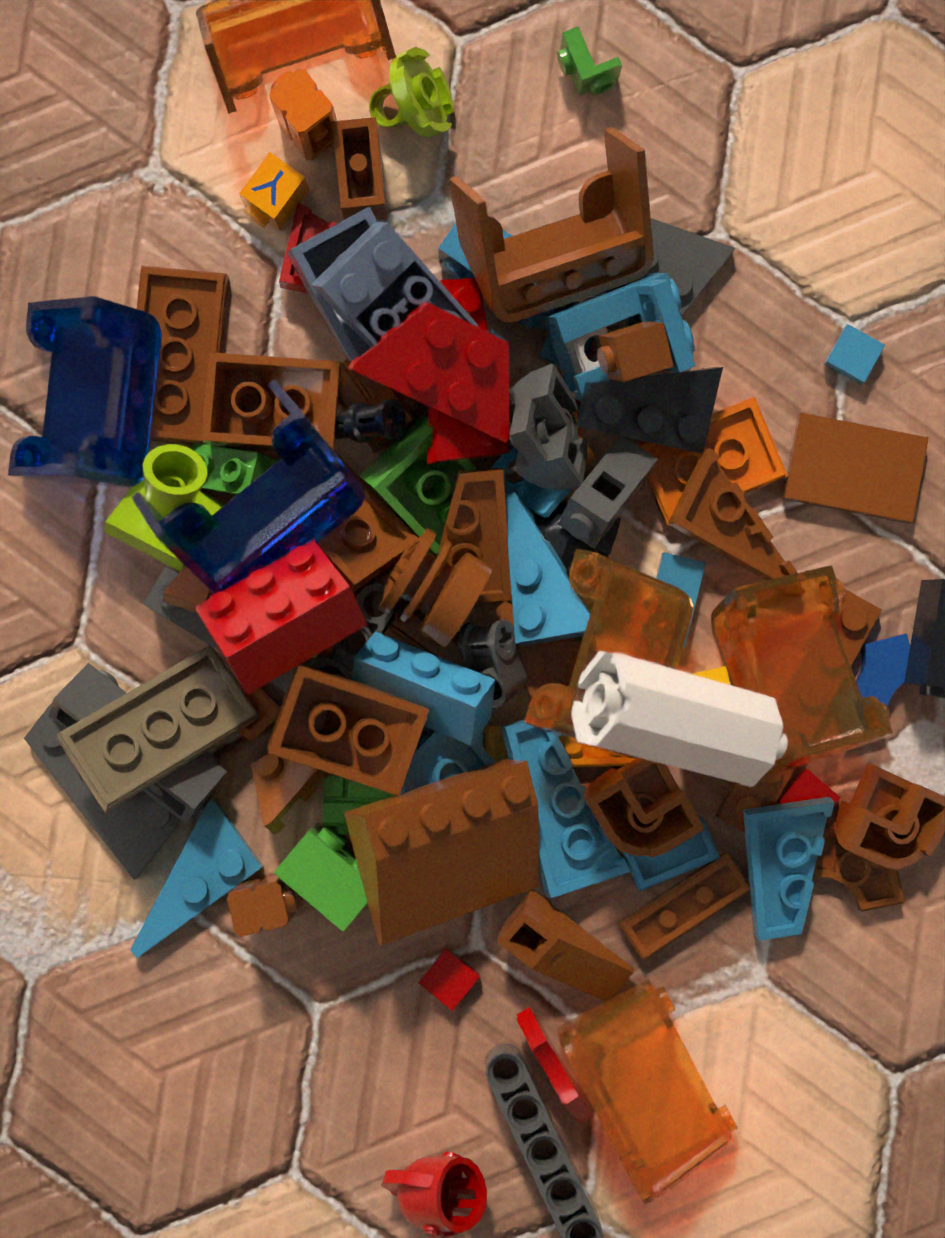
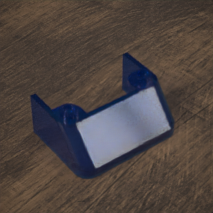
(282, 509)

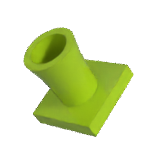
(170, 479)

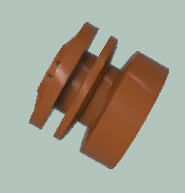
(435, 588)

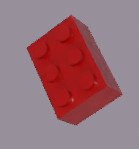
(281, 616)

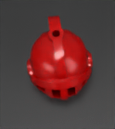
(430, 1190)

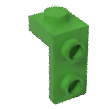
(230, 468)

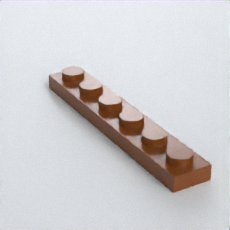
(853, 625)

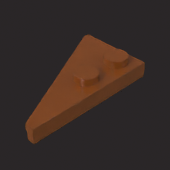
(721, 519)
(280, 784)

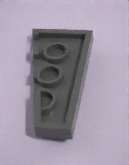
(131, 829)

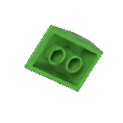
(410, 486)

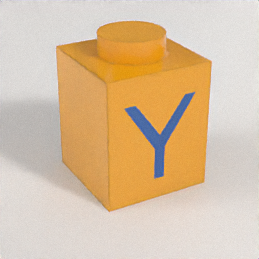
(273, 192)

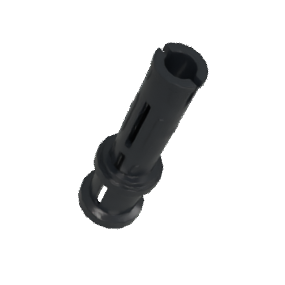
(373, 421)

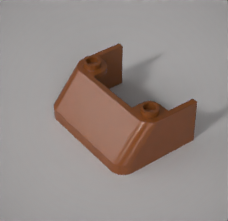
(567, 258)

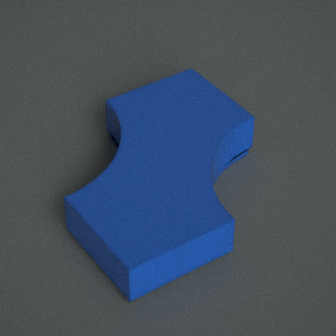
(883, 667)

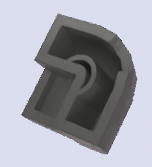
(546, 431)

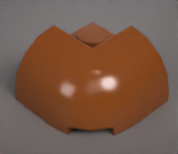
(642, 808)
(890, 820)

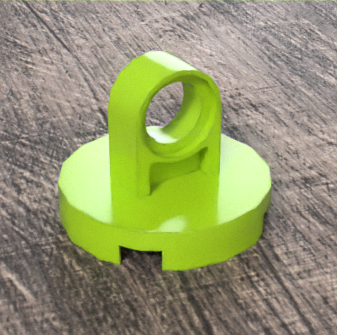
(419, 93)

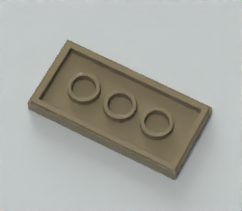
(157, 727)

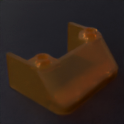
(267, 35)

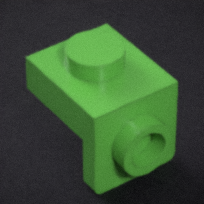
(576, 61)

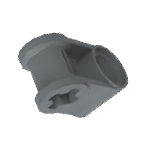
(494, 657)

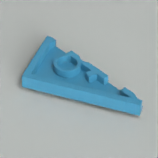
(540, 589)
(207, 868)

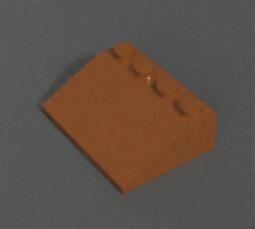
(447, 847)

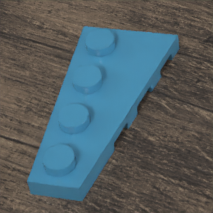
(570, 838)

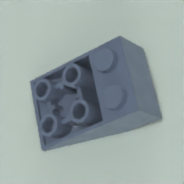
(381, 284)

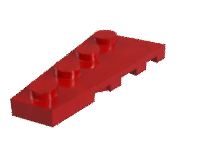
(452, 438)

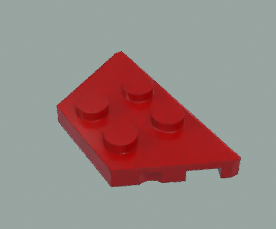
(445, 367)

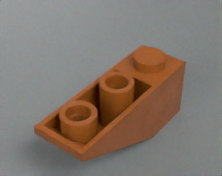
(561, 948)

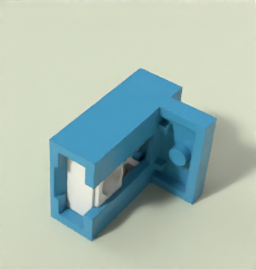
(647, 299)

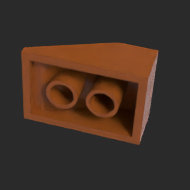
(245, 411)
(347, 728)

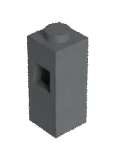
(607, 491)

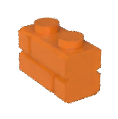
(303, 112)

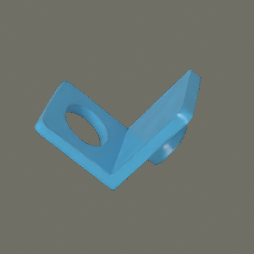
(539, 500)

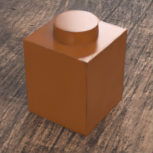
(634, 351)

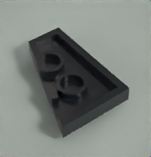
(656, 409)

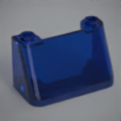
(95, 394)

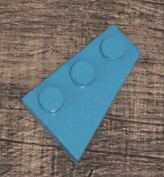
(781, 863)

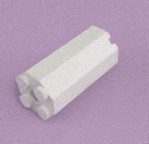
(678, 719)

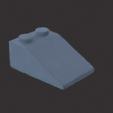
(319, 253)

